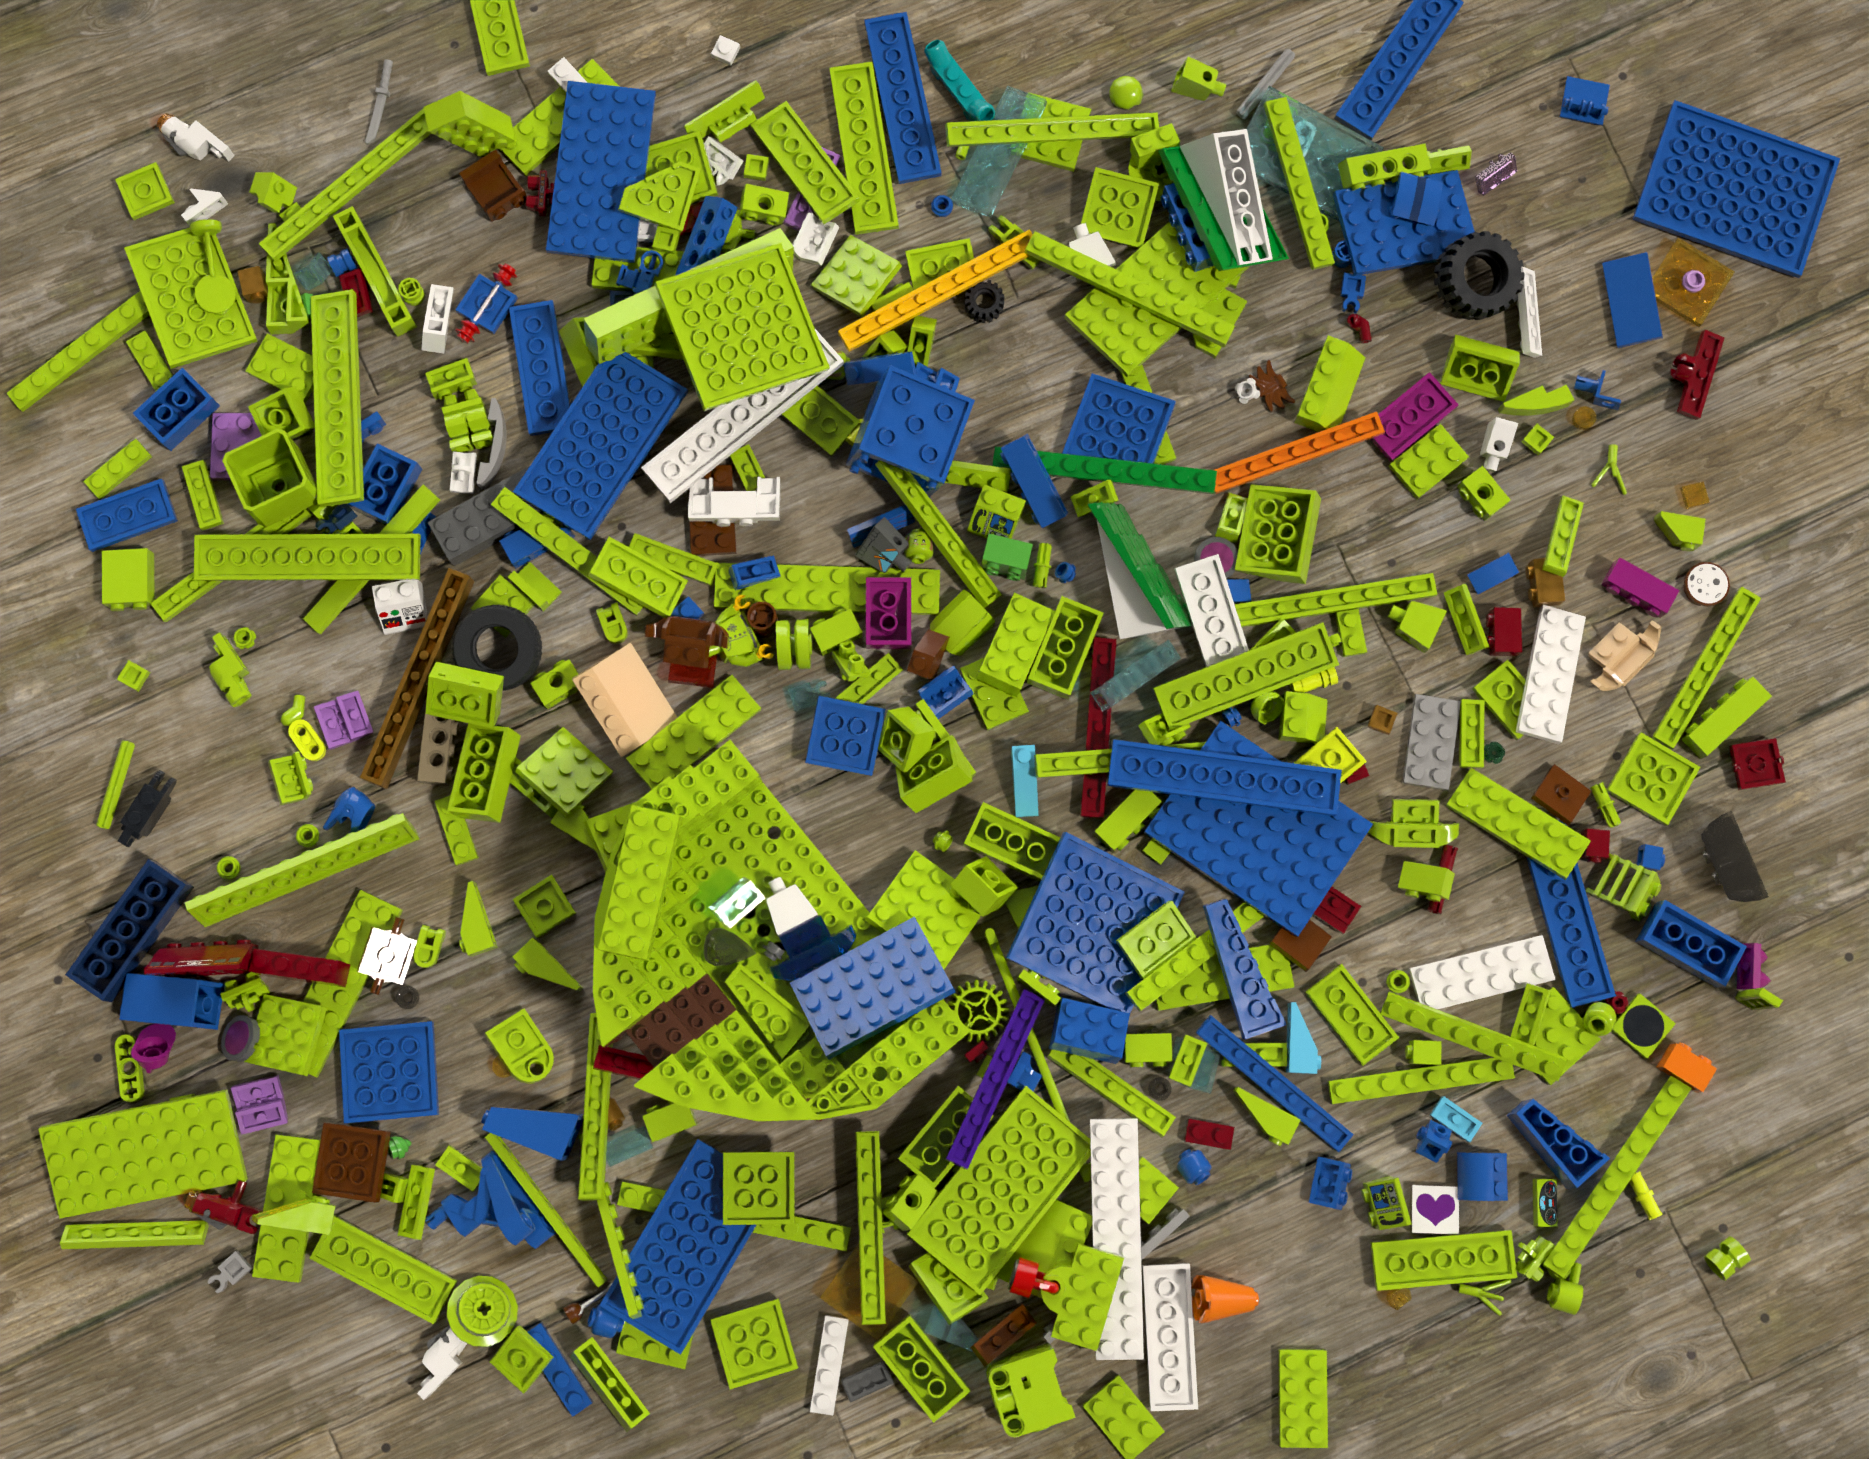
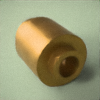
(615, 1115)

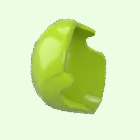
(1126, 92)
(1267, 707)

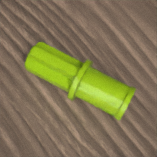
(1042, 566)
(1605, 805)

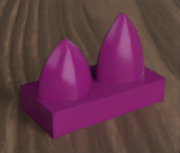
(1749, 968)

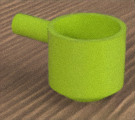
(1565, 1294)

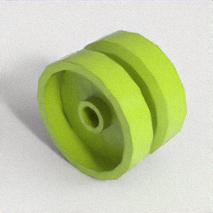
(794, 644)

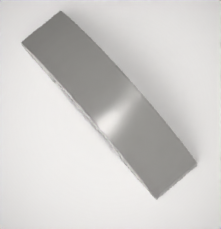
(489, 470)

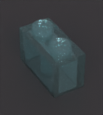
(736, 902)

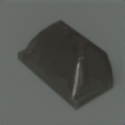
(1731, 860)

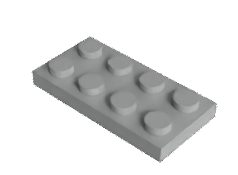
(1431, 742)

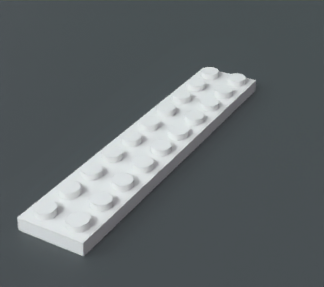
(726, 431)
(1118, 1231)

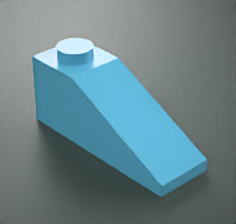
(1024, 781)
(1301, 1049)

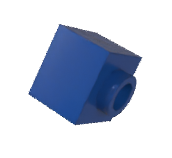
(1650, 857)

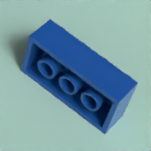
(1691, 944)

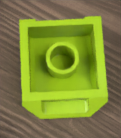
(963, 622)

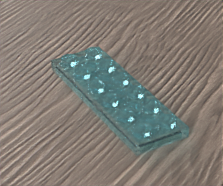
(994, 164)

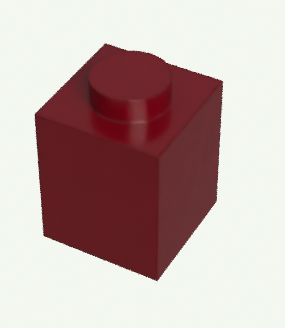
(1598, 847)

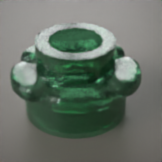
(1498, 748)

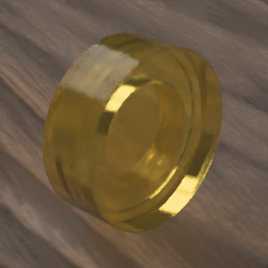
(1584, 418)

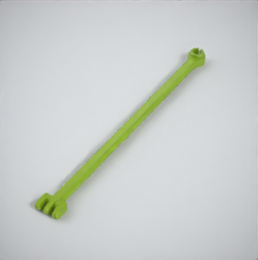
(992, 941)

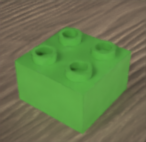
(1006, 557)

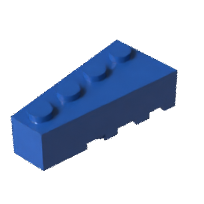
(1558, 1145)

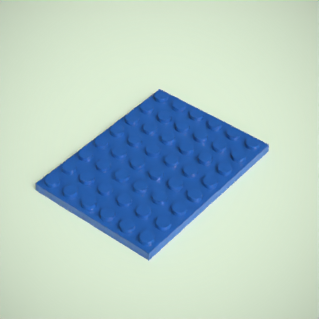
(1736, 189)
(1261, 854)

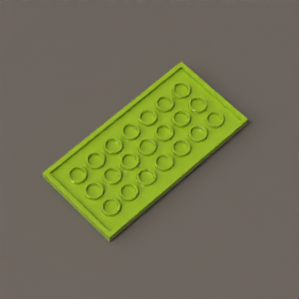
(1132, 334)
(143, 1153)
(1004, 1191)

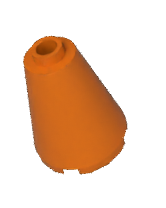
(1220, 1299)

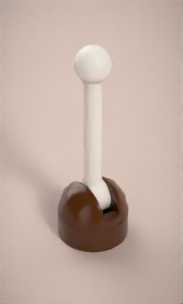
(575, 1311)

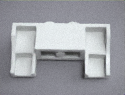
(735, 506)

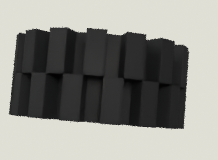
(988, 313)

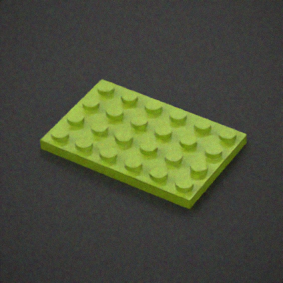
(167, 278)

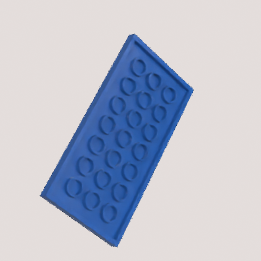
(598, 157)
(600, 443)
(682, 1253)

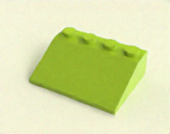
(1278, 533)
(1052, 1240)

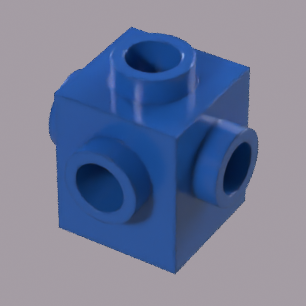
(1433, 1141)

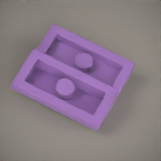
(343, 720)
(259, 1104)

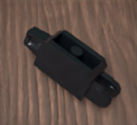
(146, 809)

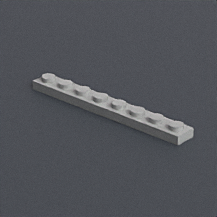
(1157, 1235)

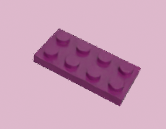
(1413, 416)

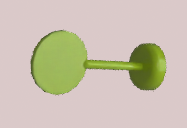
(213, 292)

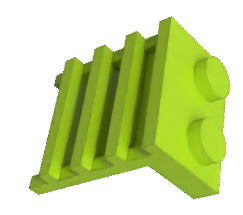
(1639, 892)

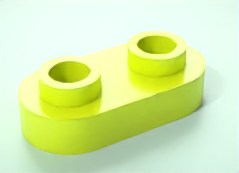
(307, 741)

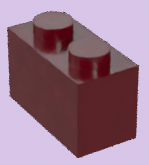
(1504, 631)

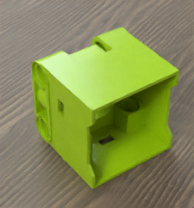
(1032, 1403)

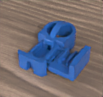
(643, 279)

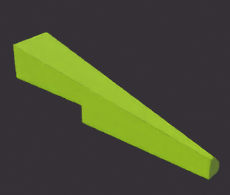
(284, 303)

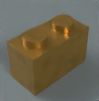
(1544, 586)

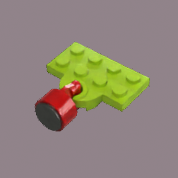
(1075, 1292)

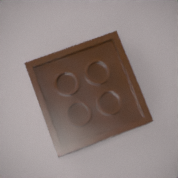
(351, 1162)

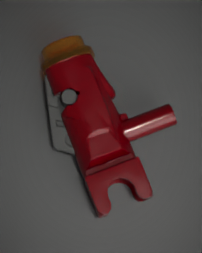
(222, 1211)

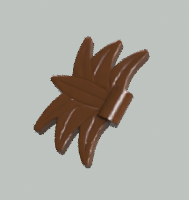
(1272, 387)

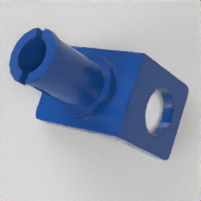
(1594, 386)

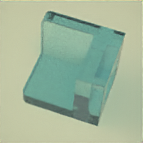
(313, 271)

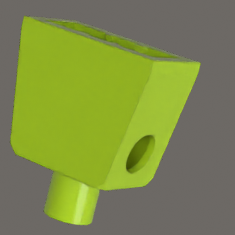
(1197, 80)
(1417, 623)

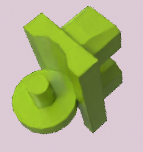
(850, 662)
(246, 994)
(1533, 1256)

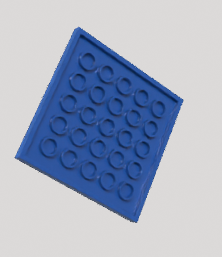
(1080, 913)

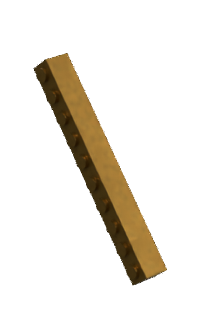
(414, 683)

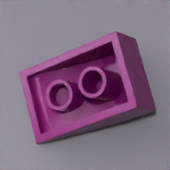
(888, 612)

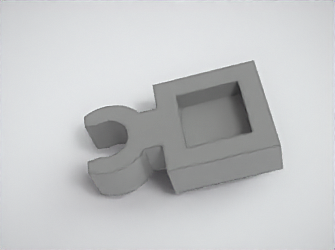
(232, 1270)

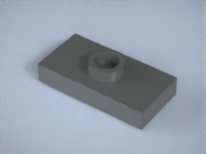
(867, 1381)

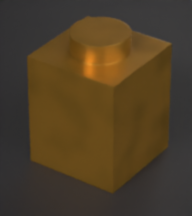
(253, 284)

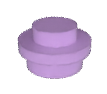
(1693, 281)

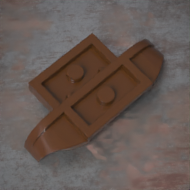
(688, 639)

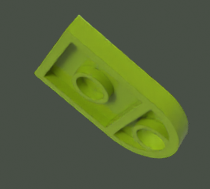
(521, 1045)

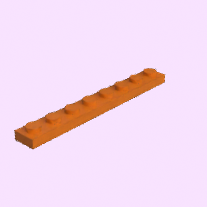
(1298, 452)

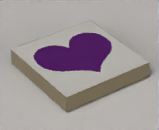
(1434, 1209)

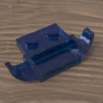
(810, 948)

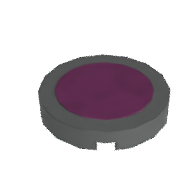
(1221, 546)
(240, 1038)

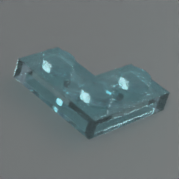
(1207, 1068)

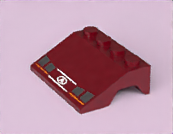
(202, 959)

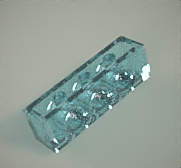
(1135, 675)

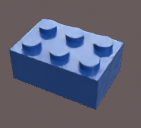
(176, 409)
(387, 484)
(1089, 1031)

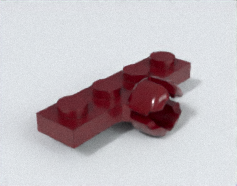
(1697, 373)

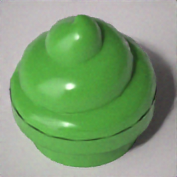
(398, 1147)

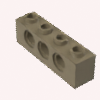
(430, 749)

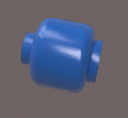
(1194, 1167)
(604, 1322)

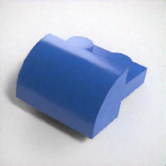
(1482, 1176)

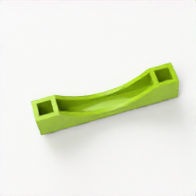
(375, 271)

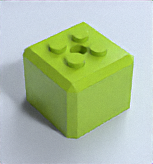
(260, 466)

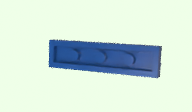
(561, 1374)

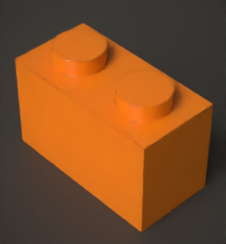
(1687, 1067)

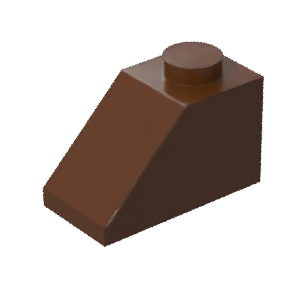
(928, 654)

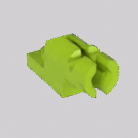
(229, 672)

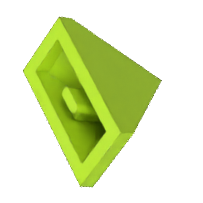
(394, 1188)

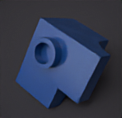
(1023, 1074)

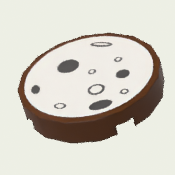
(1706, 584)

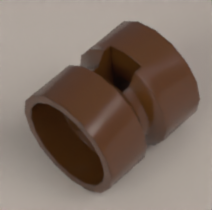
(762, 619)

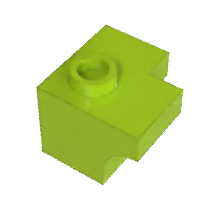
(272, 191)

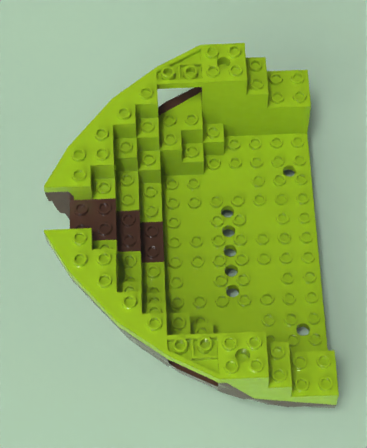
(682, 1010)

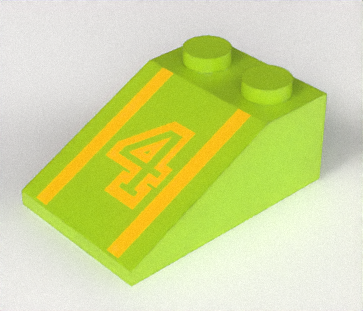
(302, 1215)

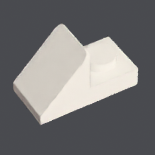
(208, 205)

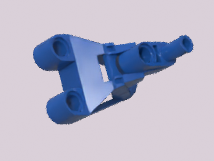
(499, 1203)

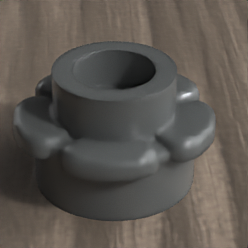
(773, 951)

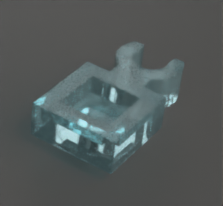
(804, 696)

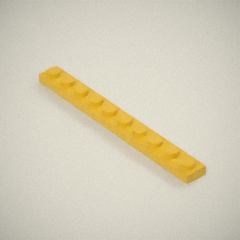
(935, 292)

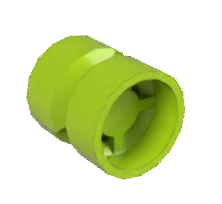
(1727, 1258)

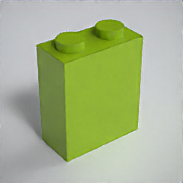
(128, 579)

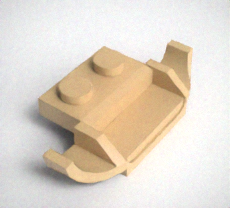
(1623, 655)

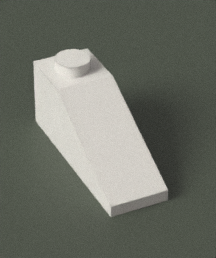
(437, 319)

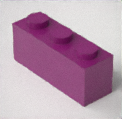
(1640, 588)

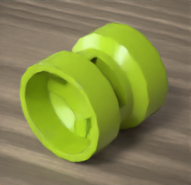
(412, 296)

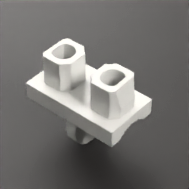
(463, 472)

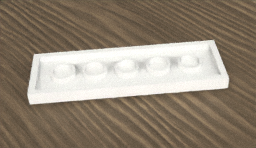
(1211, 609)
(1550, 674)
(1482, 973)
(1170, 1337)

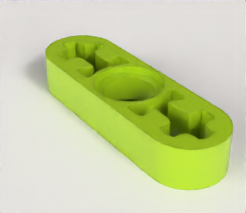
(138, 1074)

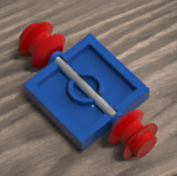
(486, 303)

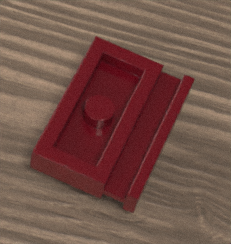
(1337, 910)

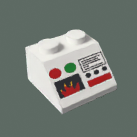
(400, 606)

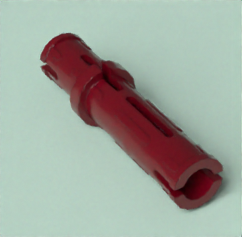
(1447, 861)

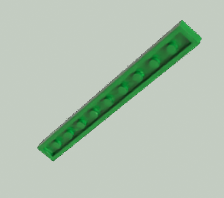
(1123, 472)

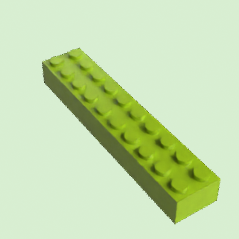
(643, 316)

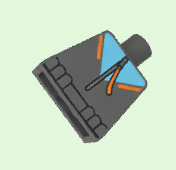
(884, 548)

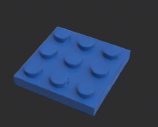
(845, 735)

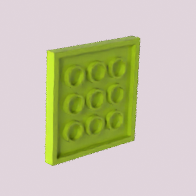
(926, 894)

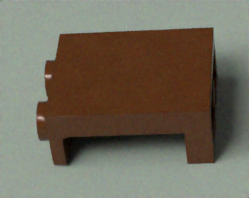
(493, 186)

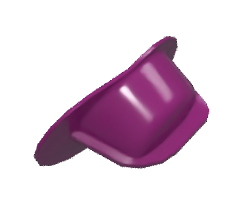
(153, 1046)

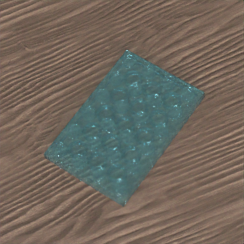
(1322, 144)

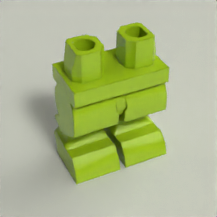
(466, 415)

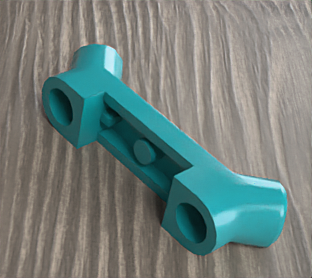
(958, 84)

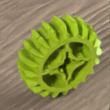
(988, 994)

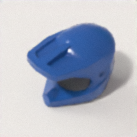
(354, 805)

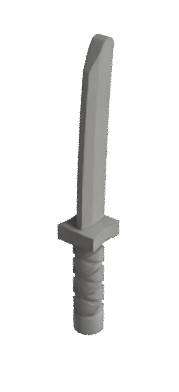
(382, 93)

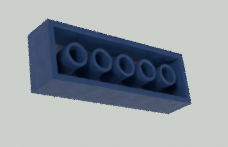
(129, 930)

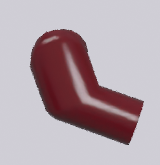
(1361, 325)

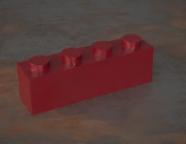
(299, 967)

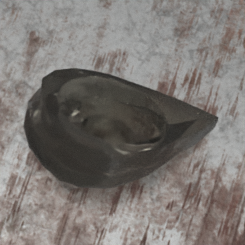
(725, 947)

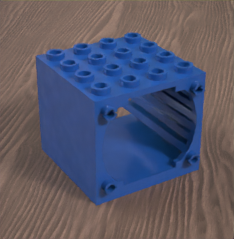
(911, 428)

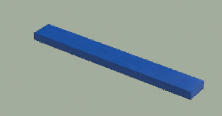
(1274, 1083)

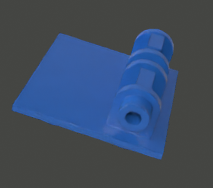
(1585, 100)

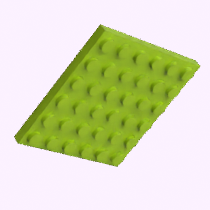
(742, 326)

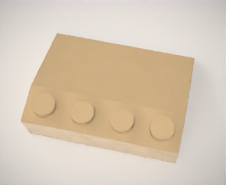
(625, 699)

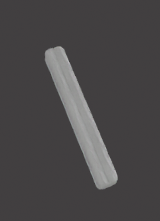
(1268, 80)

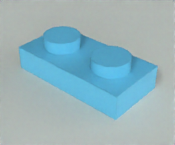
(1455, 1119)

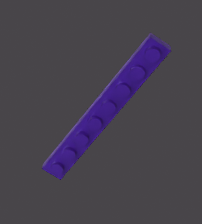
(995, 1079)

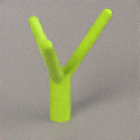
(1612, 463)
(1482, 1294)

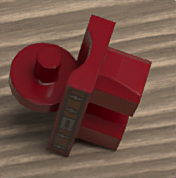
(539, 202)

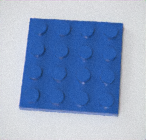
(1119, 422)
(389, 1072)

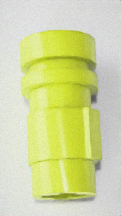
(1317, 680)

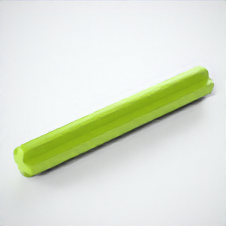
(115, 785)

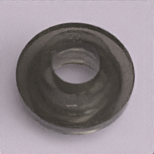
(401, 994)
(1167, 1088)

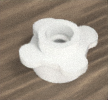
(1241, 390)

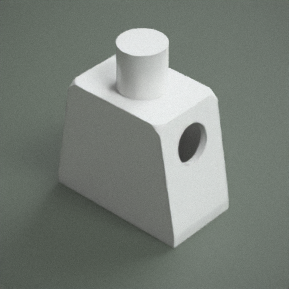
(1091, 245)
(1498, 433)
(788, 906)

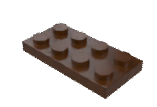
(707, 536)

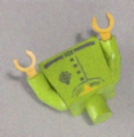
(743, 644)

